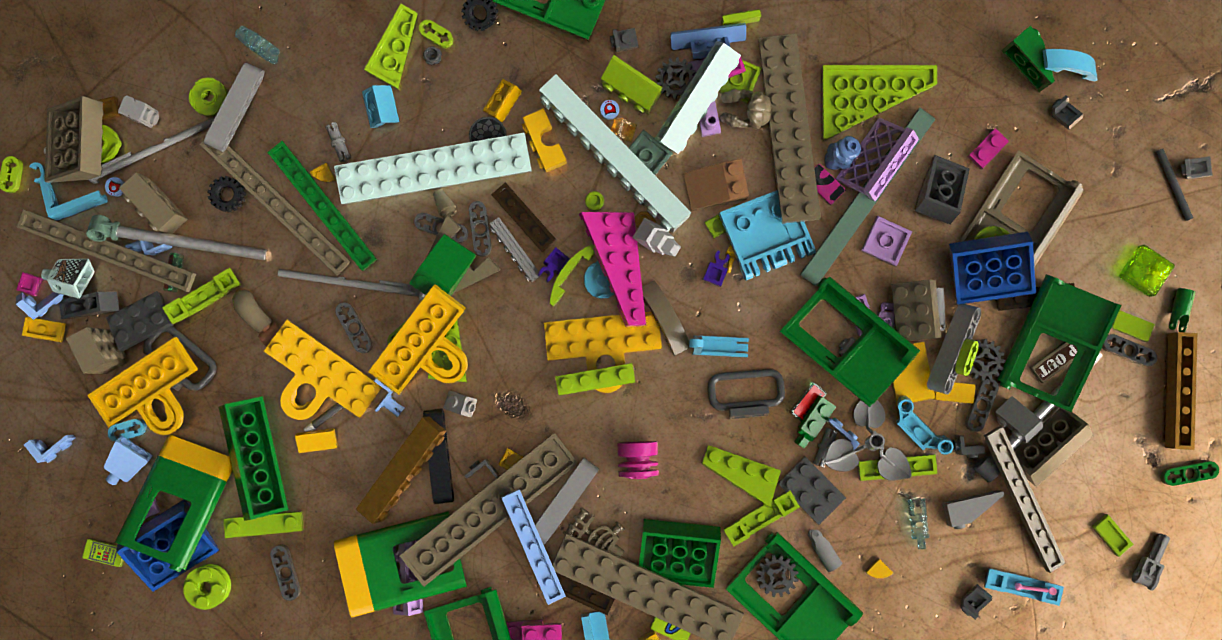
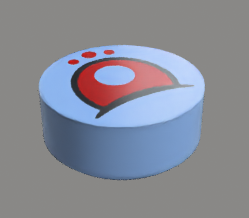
(609, 109)
(112, 186)

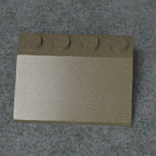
(74, 140)

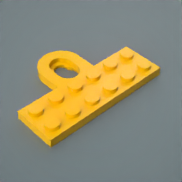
(600, 337)
(418, 339)
(323, 370)
(143, 383)

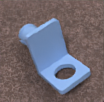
(147, 247)
(387, 401)

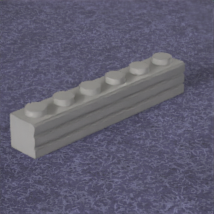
(515, 249)

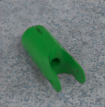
(1182, 309)

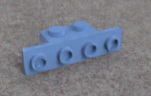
(703, 39)

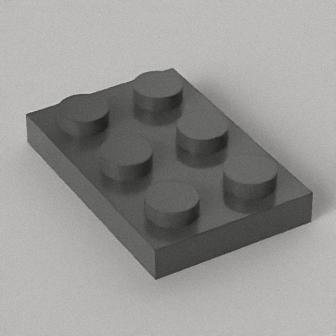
(138, 321)
(812, 490)

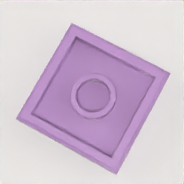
(886, 241)

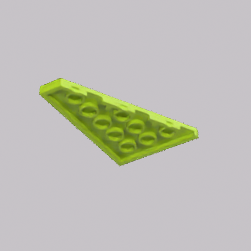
(864, 91)

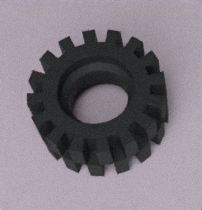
(477, 23)
(237, 198)

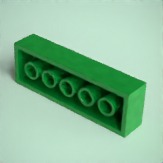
(253, 458)

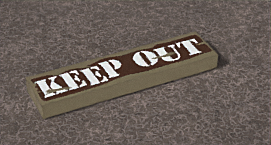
(1054, 362)

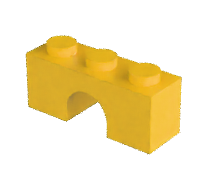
(549, 156)

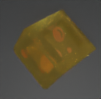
(623, 129)

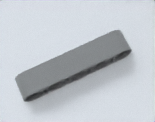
(234, 107)
(961, 328)
(565, 499)

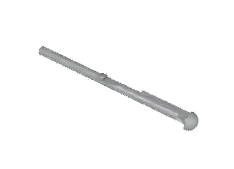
(129, 158)
(386, 286)

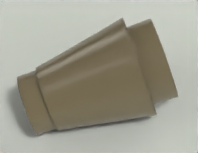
(444, 204)

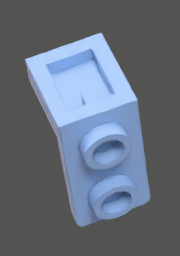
(29, 305)
(850, 436)
(38, 448)

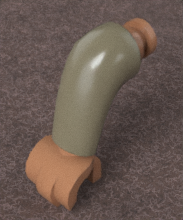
(254, 316)

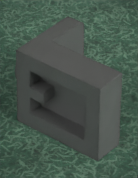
(624, 40)

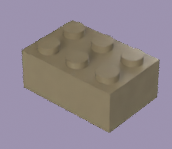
(152, 204)
(916, 309)
(96, 350)

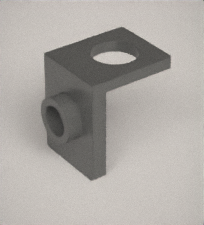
(477, 465)

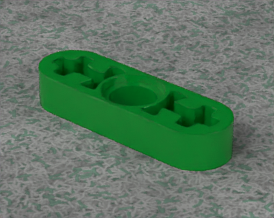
(1197, 475)

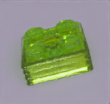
(1136, 275)

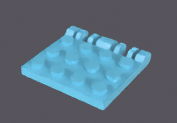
(757, 232)

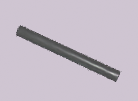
(1174, 184)

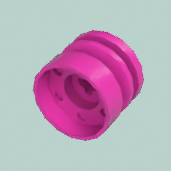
(638, 459)

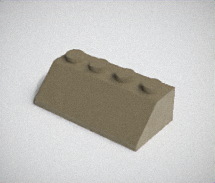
(1057, 440)

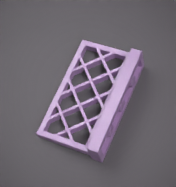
(888, 164)

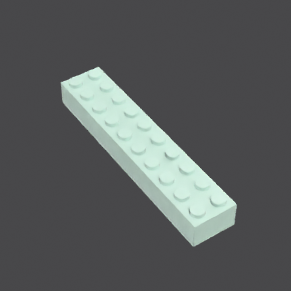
(614, 153)
(433, 168)

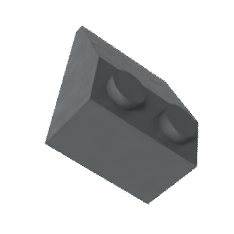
(943, 190)

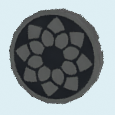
(486, 128)

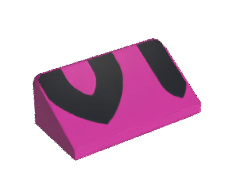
(827, 185)

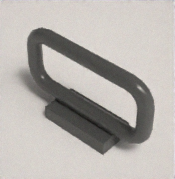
(193, 348)
(747, 408)

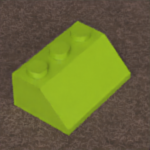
(630, 85)

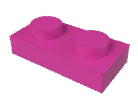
(988, 148)

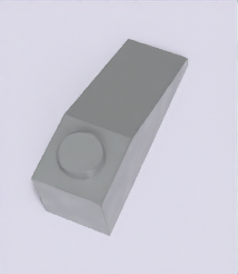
(967, 509)

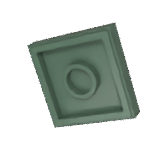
(650, 152)

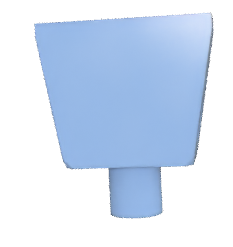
(125, 460)

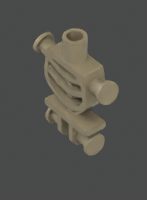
(599, 539)

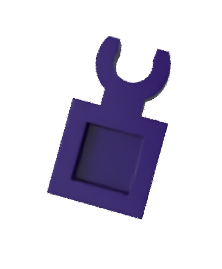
(554, 263)
(716, 272)

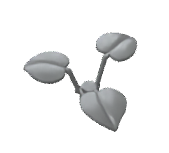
(842, 457)

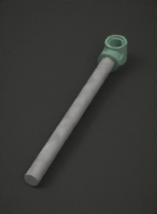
(102, 227)

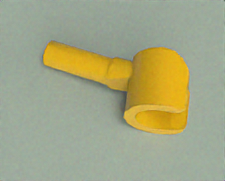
(732, 256)

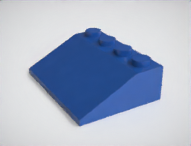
(993, 268)
(159, 535)

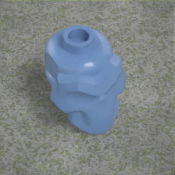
(842, 153)

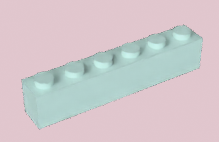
(697, 97)

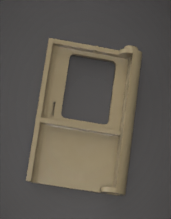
(1053, 217)

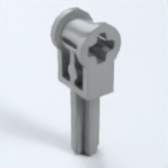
(1150, 566)

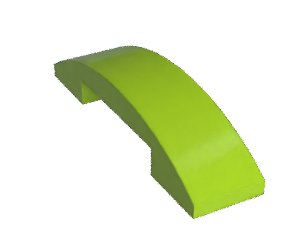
(557, 292)
(201, 297)
(761, 517)

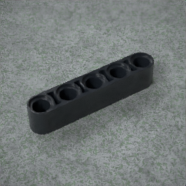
(440, 464)

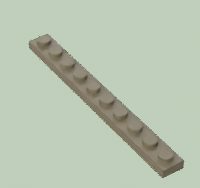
(280, 208)
(106, 251)

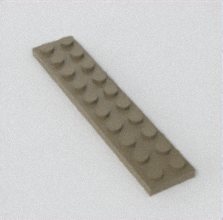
(789, 129)
(486, 510)
(646, 590)

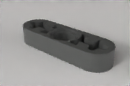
(429, 218)
(487, 242)
(351, 313)
(1119, 351)
(981, 420)
(293, 585)

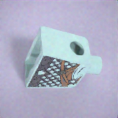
(69, 276)

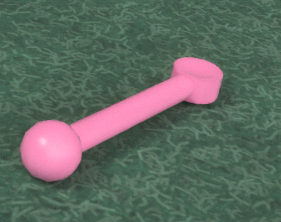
(1051, 590)

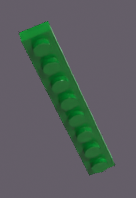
(322, 206)

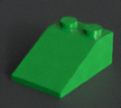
(1027, 56)
(443, 266)

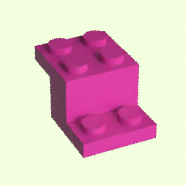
(534, 630)

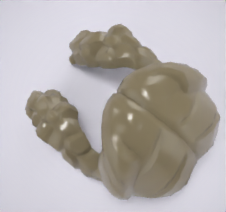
(757, 113)

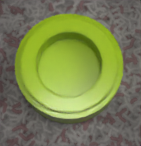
(594, 201)

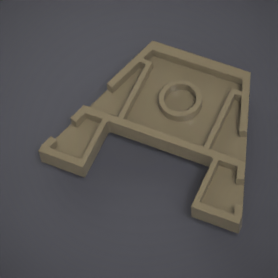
(472, 276)

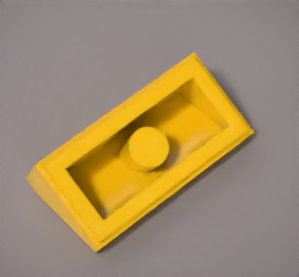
(502, 100)

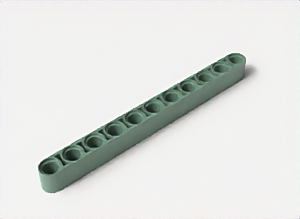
(856, 213)

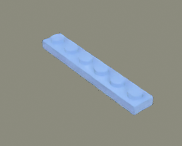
(533, 546)

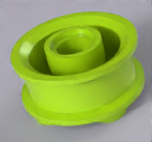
(197, 594)

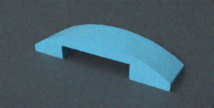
(1072, 61)
(1005, 582)

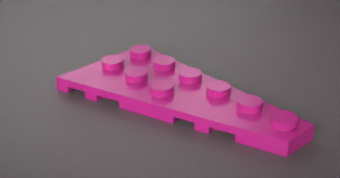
(619, 260)

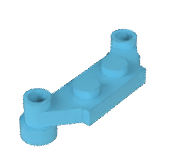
(918, 430)

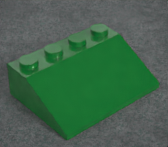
(681, 551)

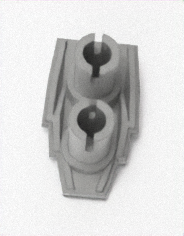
(656, 238)

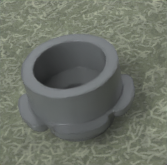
(427, 55)

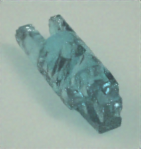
(258, 44)
(921, 532)

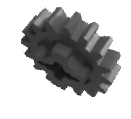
(681, 73)
(983, 367)
(782, 568)

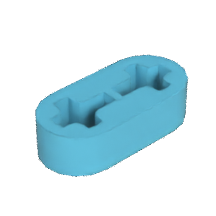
(126, 427)

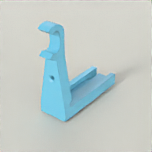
(59, 212)
(718, 346)

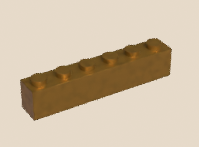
(1181, 390)
(401, 470)

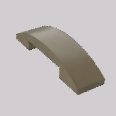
(665, 317)

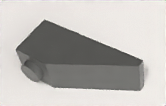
(89, 305)

